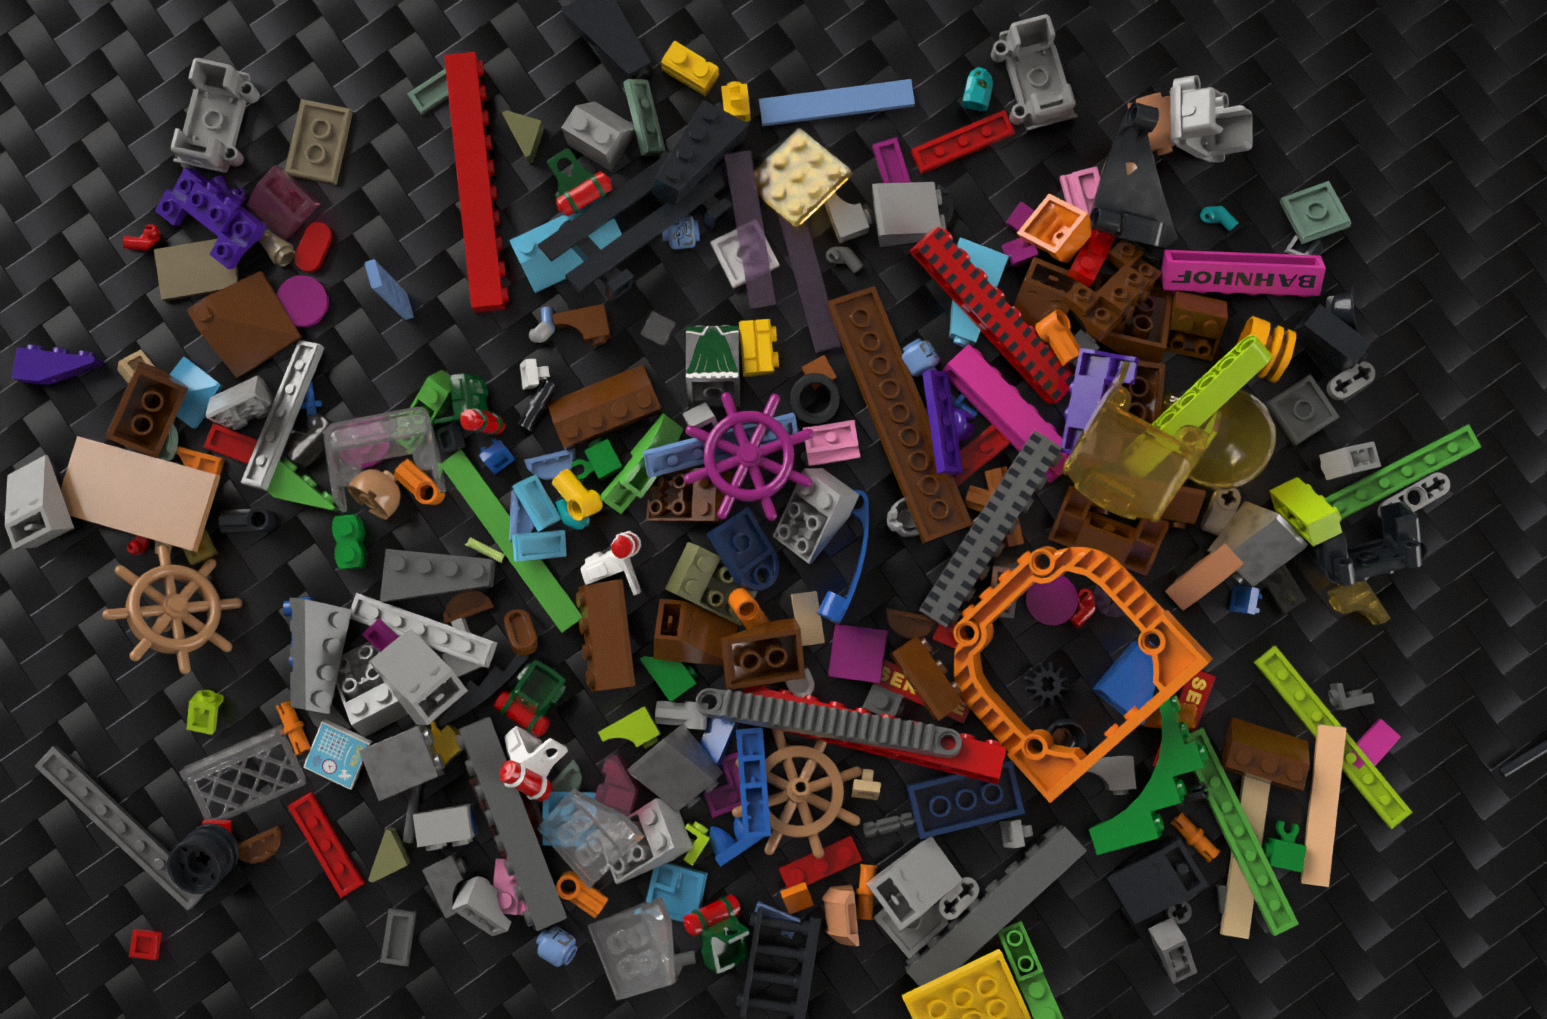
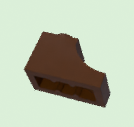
(588, 321)

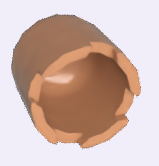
(1160, 136)

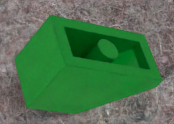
(671, 676)

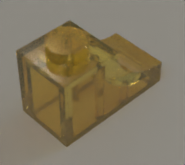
(1359, 599)

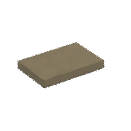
(318, 141)
(191, 271)

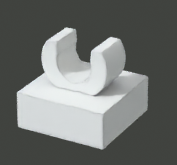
(532, 374)

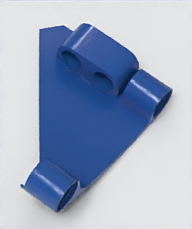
(833, 605)

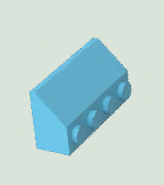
(538, 267)

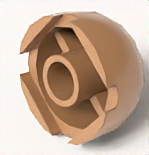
(376, 491)

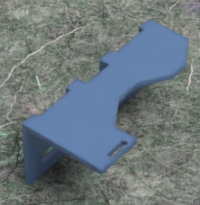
(769, 911)

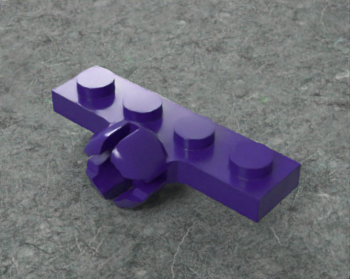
(946, 423)

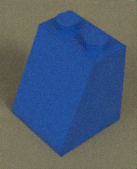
(1128, 680)

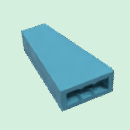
(993, 264)

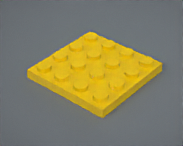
(971, 992)

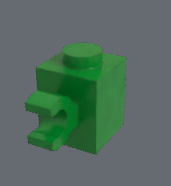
(601, 460)
(1285, 852)

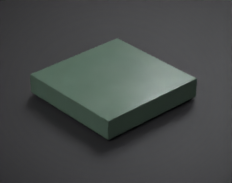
(1315, 212)

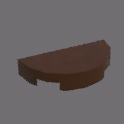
(465, 605)
(909, 624)
(261, 846)

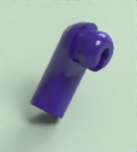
(238, 193)

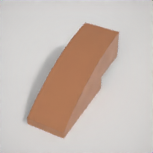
(1204, 576)

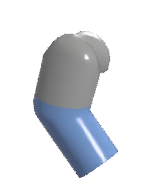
(545, 328)

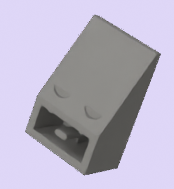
(240, 404)
(35, 506)
(815, 514)
(418, 677)
(364, 693)
(663, 840)
(914, 882)

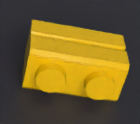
(690, 68)
(756, 347)

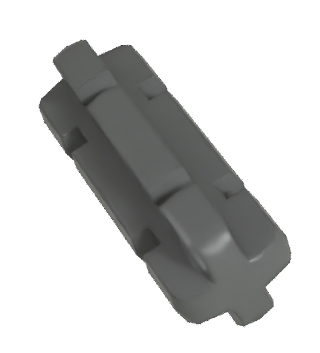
(888, 825)

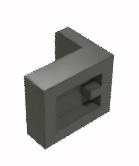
(1354, 698)
(884, 701)

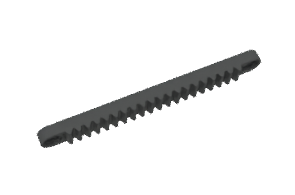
(829, 722)

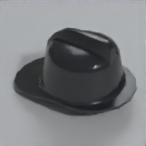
(1343, 307)

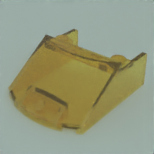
(1130, 462)

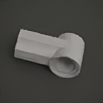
(680, 713)

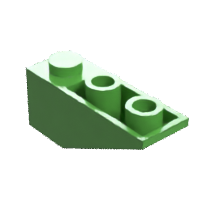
(435, 395)
(294, 488)

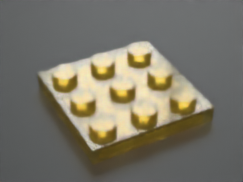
(799, 177)

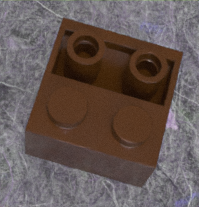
(1196, 325)

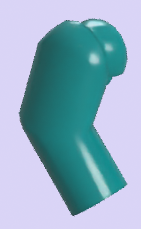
(1218, 214)

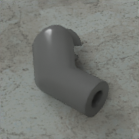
(844, 255)
(683, 959)

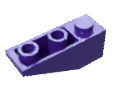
(48, 367)

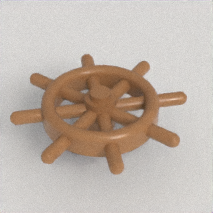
(173, 609)
(800, 792)

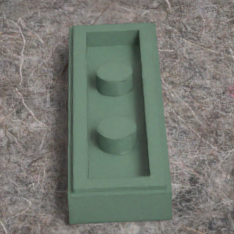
(644, 117)

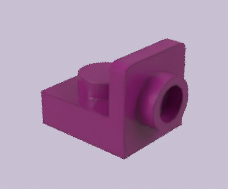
(1019, 253)

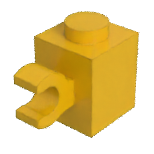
(736, 100)
(445, 741)

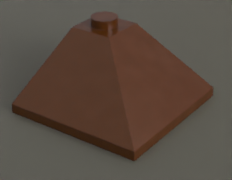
(245, 323)
(1146, 330)

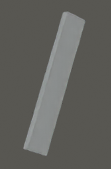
(282, 415)
(433, 633)

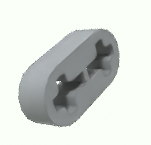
(1353, 386)
(961, 903)

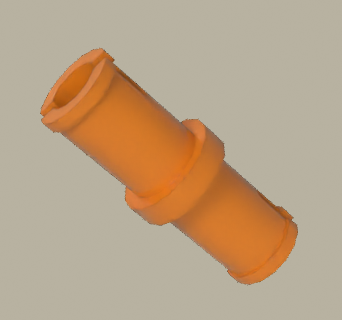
(293, 728)
(1194, 837)
(865, 895)

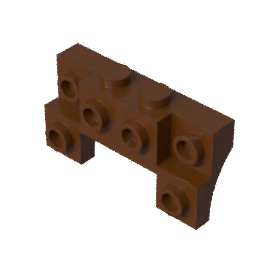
(1118, 296)
(1128, 545)

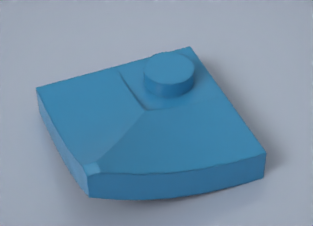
(199, 392)
(679, 887)

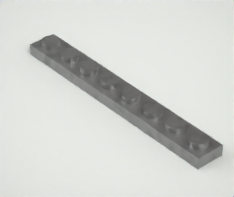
(112, 820)

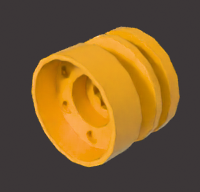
(1278, 344)

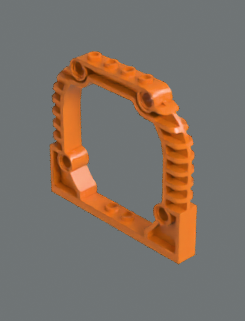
(1173, 661)

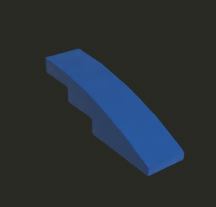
(753, 783)

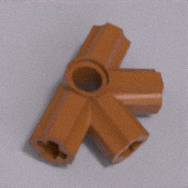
(978, 498)

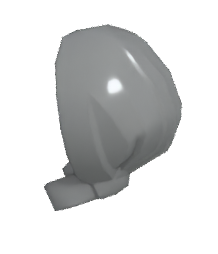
(900, 520)

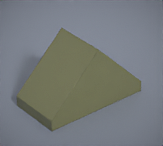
(526, 132)
(390, 856)

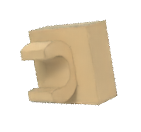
(866, 787)

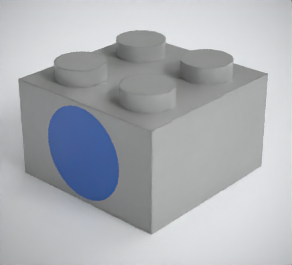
(444, 825)

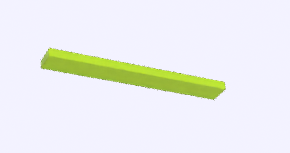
(1314, 712)

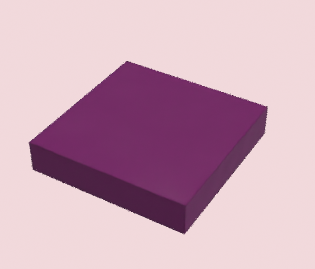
(858, 653)

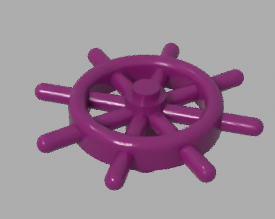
(748, 456)

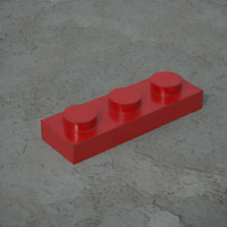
(1091, 257)
(811, 869)

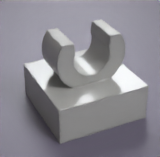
(1014, 833)

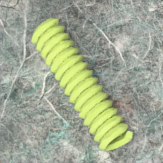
(488, 551)

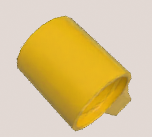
(580, 501)

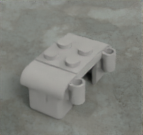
(1035, 73)
(214, 116)
(1205, 123)

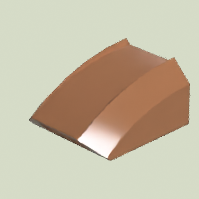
(841, 915)

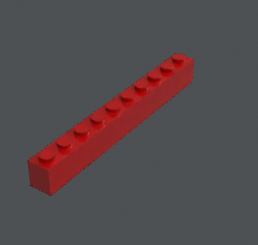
(475, 183)
(975, 759)

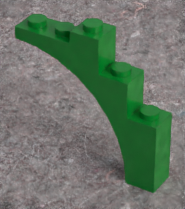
(1163, 790)

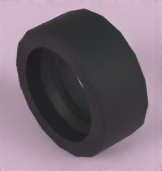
(806, 416)

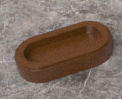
(520, 632)

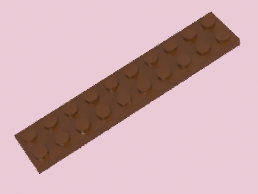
(897, 413)

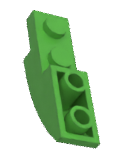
(633, 479)
(1028, 972)

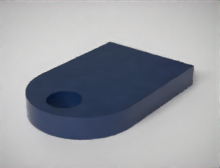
(745, 550)

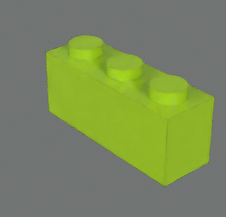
(1306, 511)

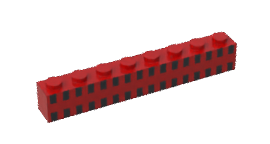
(993, 315)

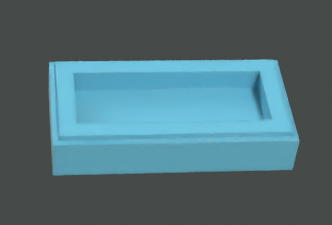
(536, 502)
(539, 545)

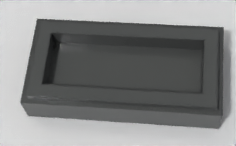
(398, 937)

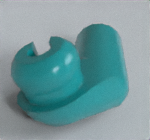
(566, 517)

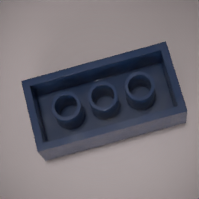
(963, 802)

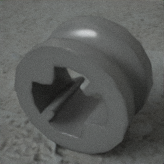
(1186, 914)

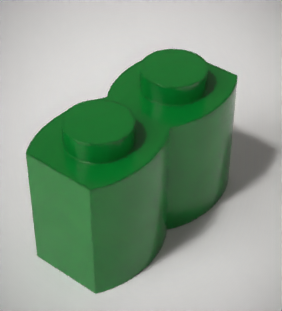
(349, 535)

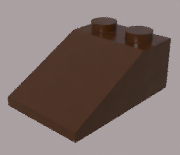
(763, 655)

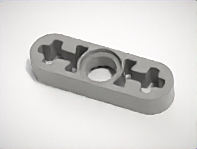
(1424, 500)

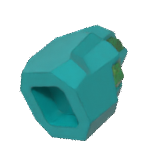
(978, 90)

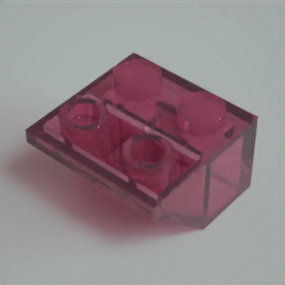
(281, 202)
(619, 787)

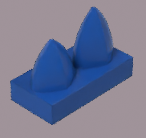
(725, 846)

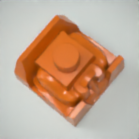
(1057, 228)

